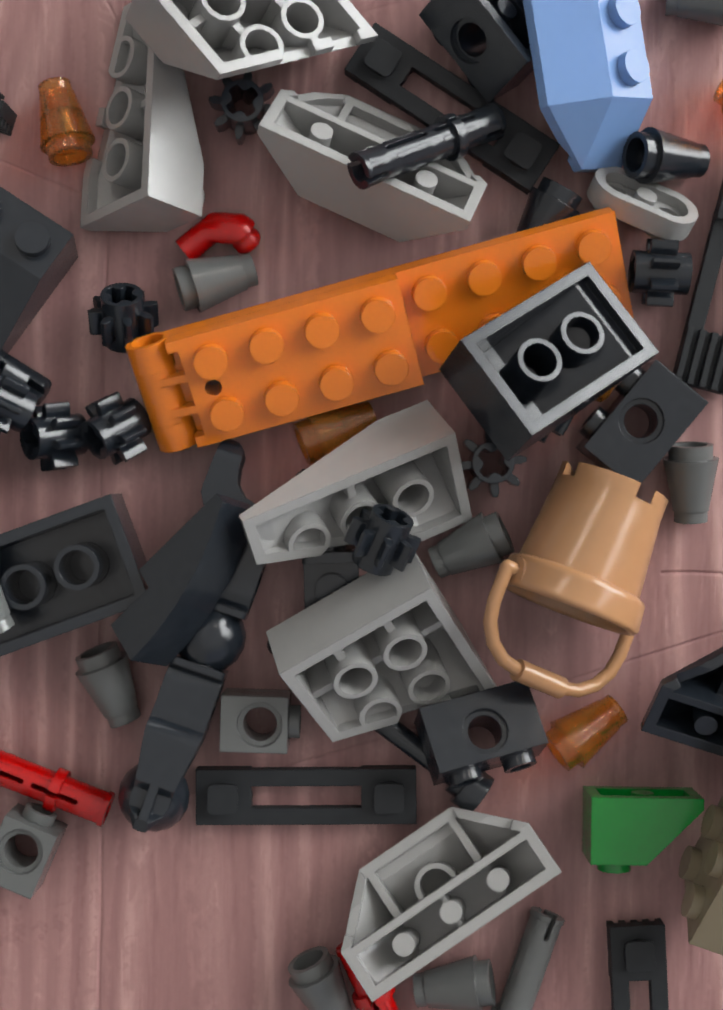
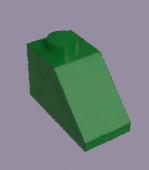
(634, 823)

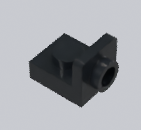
(328, 573)

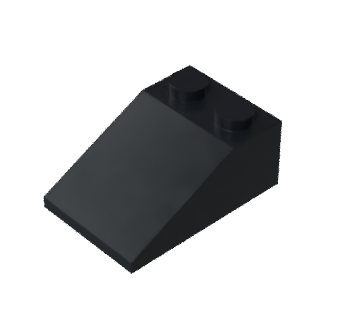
(32, 264)
(546, 359)

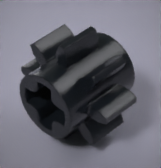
(250, 94)
(660, 272)
(122, 315)
(15, 399)
(116, 428)
(54, 436)
(474, 464)
(382, 539)

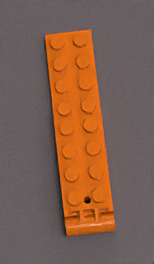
(355, 334)

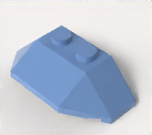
(589, 75)

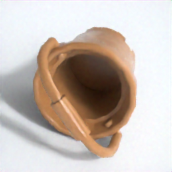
(583, 562)

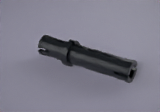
(445, 139)

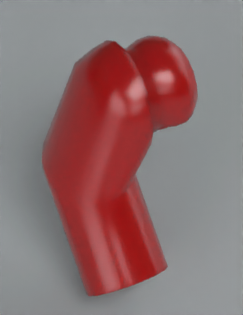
(220, 228)

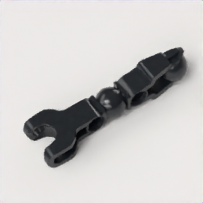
(155, 790)

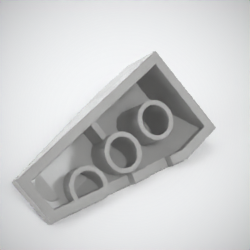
(149, 149)
(395, 461)

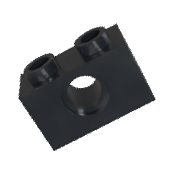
(484, 40)
(670, 411)
(504, 711)

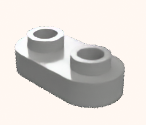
(645, 206)

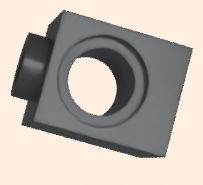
(238, 735)
(22, 872)

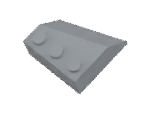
(245, 35)
(376, 652)

